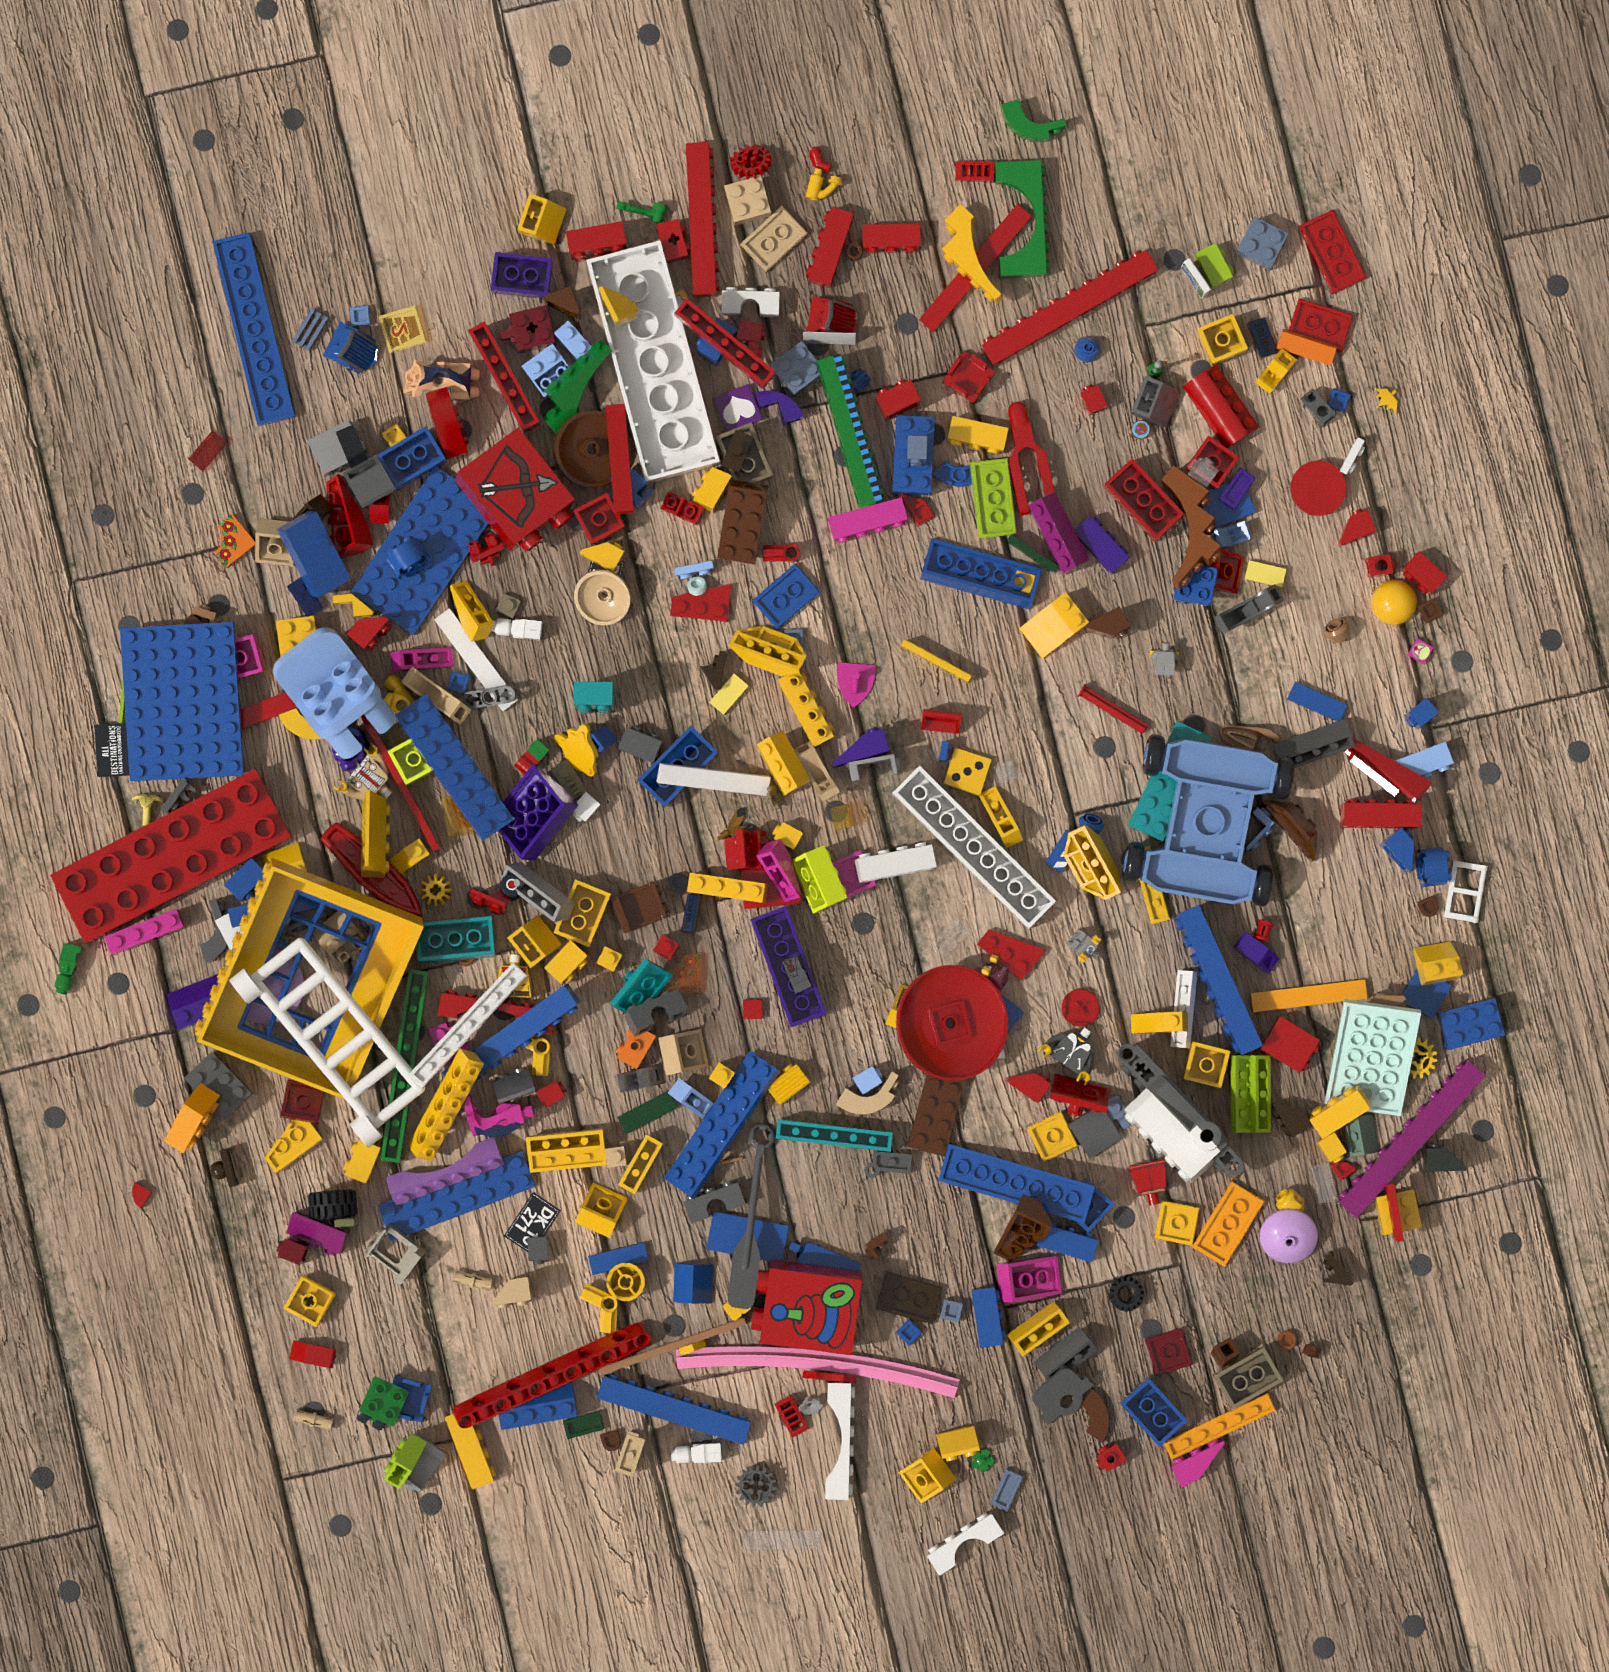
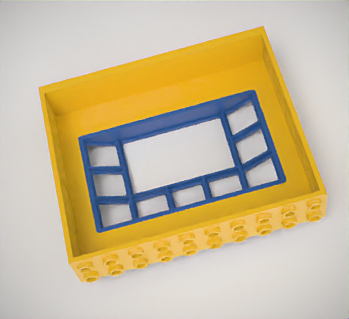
(370, 983)

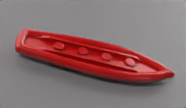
(391, 889)

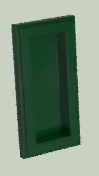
(583, 1425)

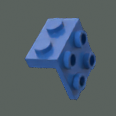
(1200, 588)

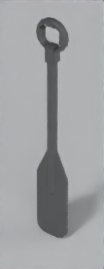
(746, 1254)

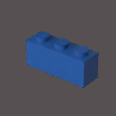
(1070, 1243)
(988, 1317)

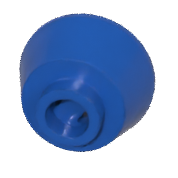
(1086, 355)
(1092, 821)

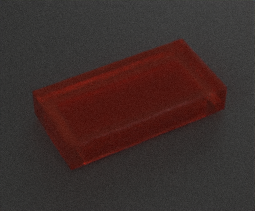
(207, 451)

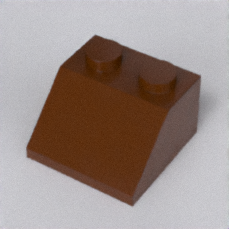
(1109, 625)

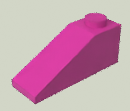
(421, 659)
(780, 869)

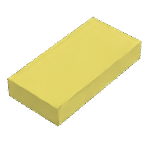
(1265, 574)
(728, 694)

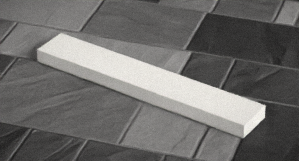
(472, 655)
(713, 779)

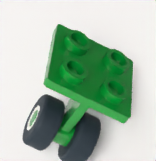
(382, 1403)

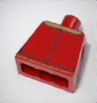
(1149, 1179)

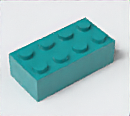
(594, 696)
(456, 940)

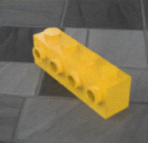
(805, 708)

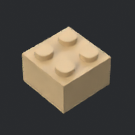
(747, 200)

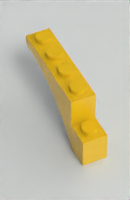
(962, 252)

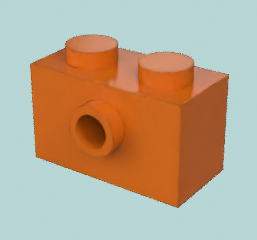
(635, 1048)

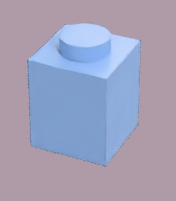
(868, 1079)

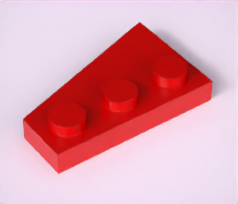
(711, 605)
(1011, 952)

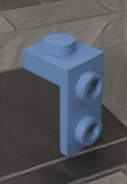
(1233, 534)
(1263, 817)

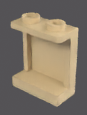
(630, 1453)

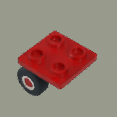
(499, 900)

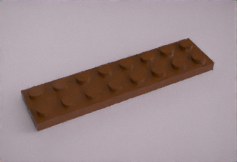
(936, 1113)

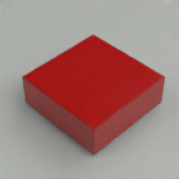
(752, 1009)

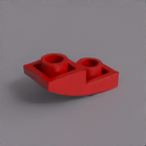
(682, 508)

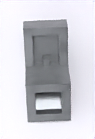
(640, 1078)

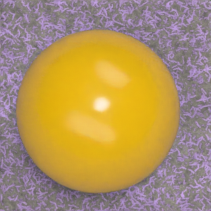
(1394, 602)

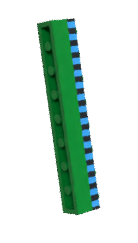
(849, 430)

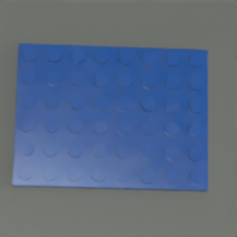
(182, 701)

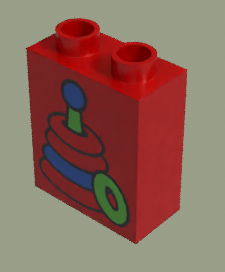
(808, 1306)

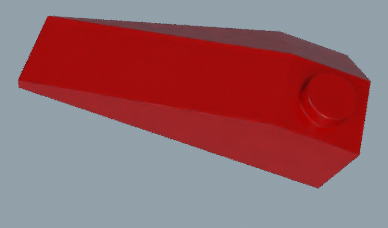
(348, 526)

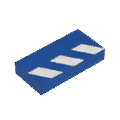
(1056, 858)

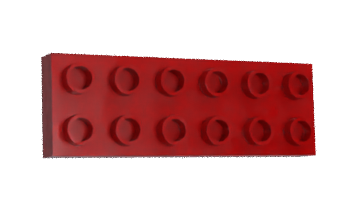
(171, 856)

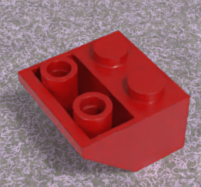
(367, 631)

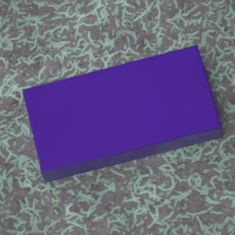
(1237, 488)

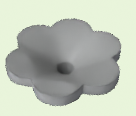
(810, 1406)

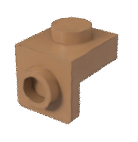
(205, 612)

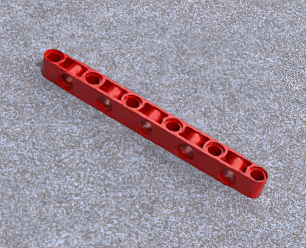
(551, 1375)

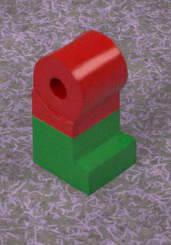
(533, 755)

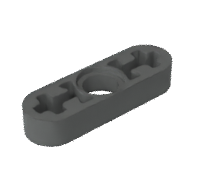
(476, 693)

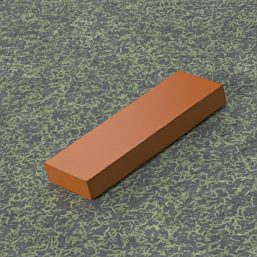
(1306, 347)

